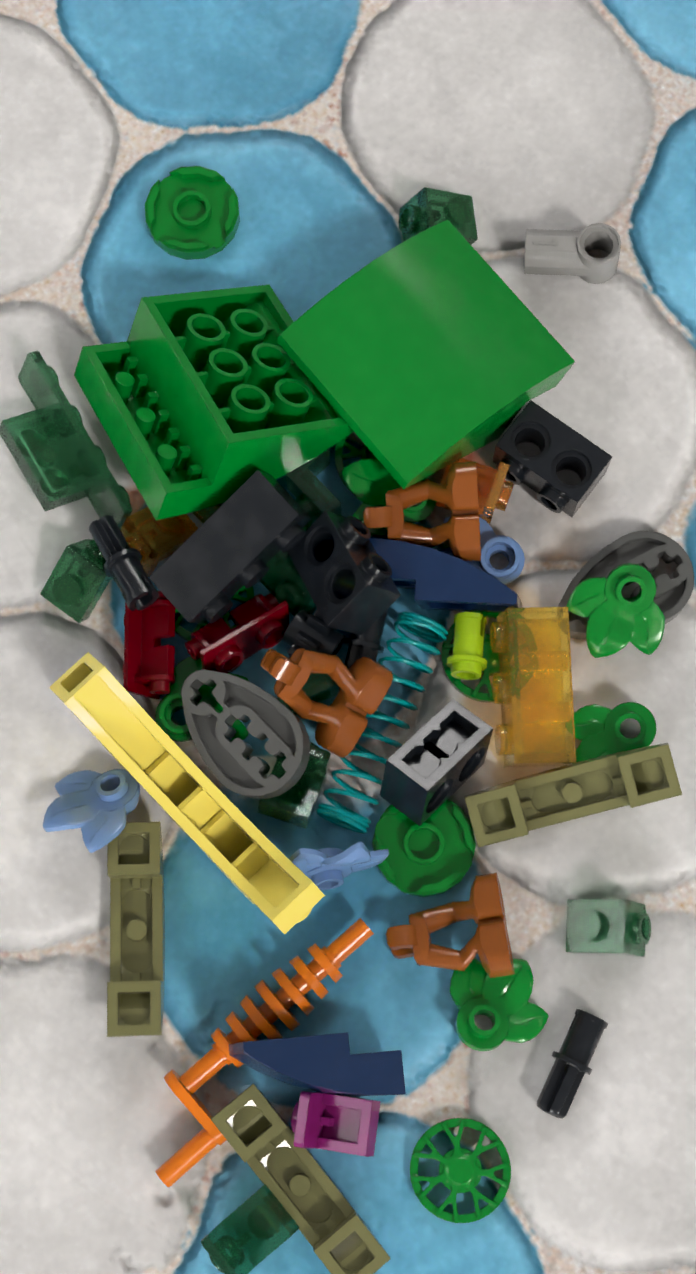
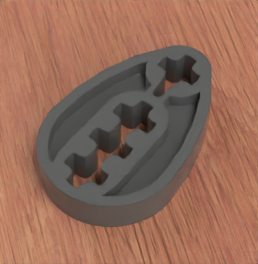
(645, 550)
(230, 758)

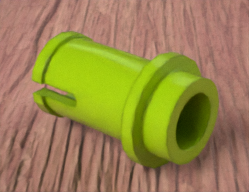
(468, 643)

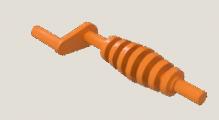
(259, 1021)

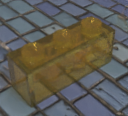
(534, 687)

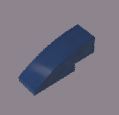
(444, 580)
(324, 1065)

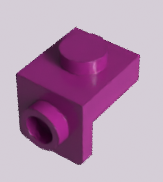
(335, 1123)

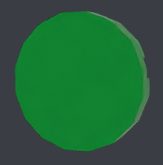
(192, 213)
(428, 856)

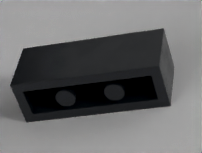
(231, 549)

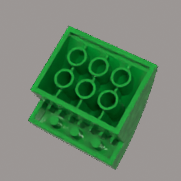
(425, 353)
(206, 397)

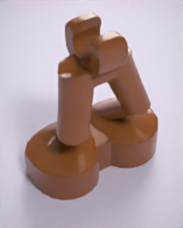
(458, 495)
(343, 720)
(489, 942)

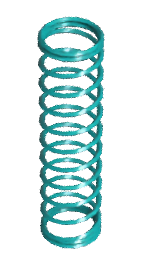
(408, 621)

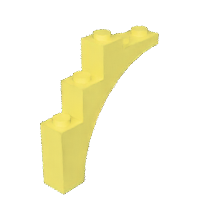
(187, 794)

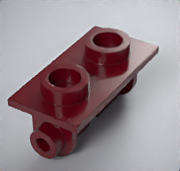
(259, 625)
(147, 664)

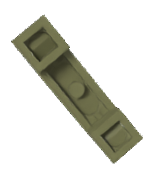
(572, 793)
(136, 932)
(300, 1185)

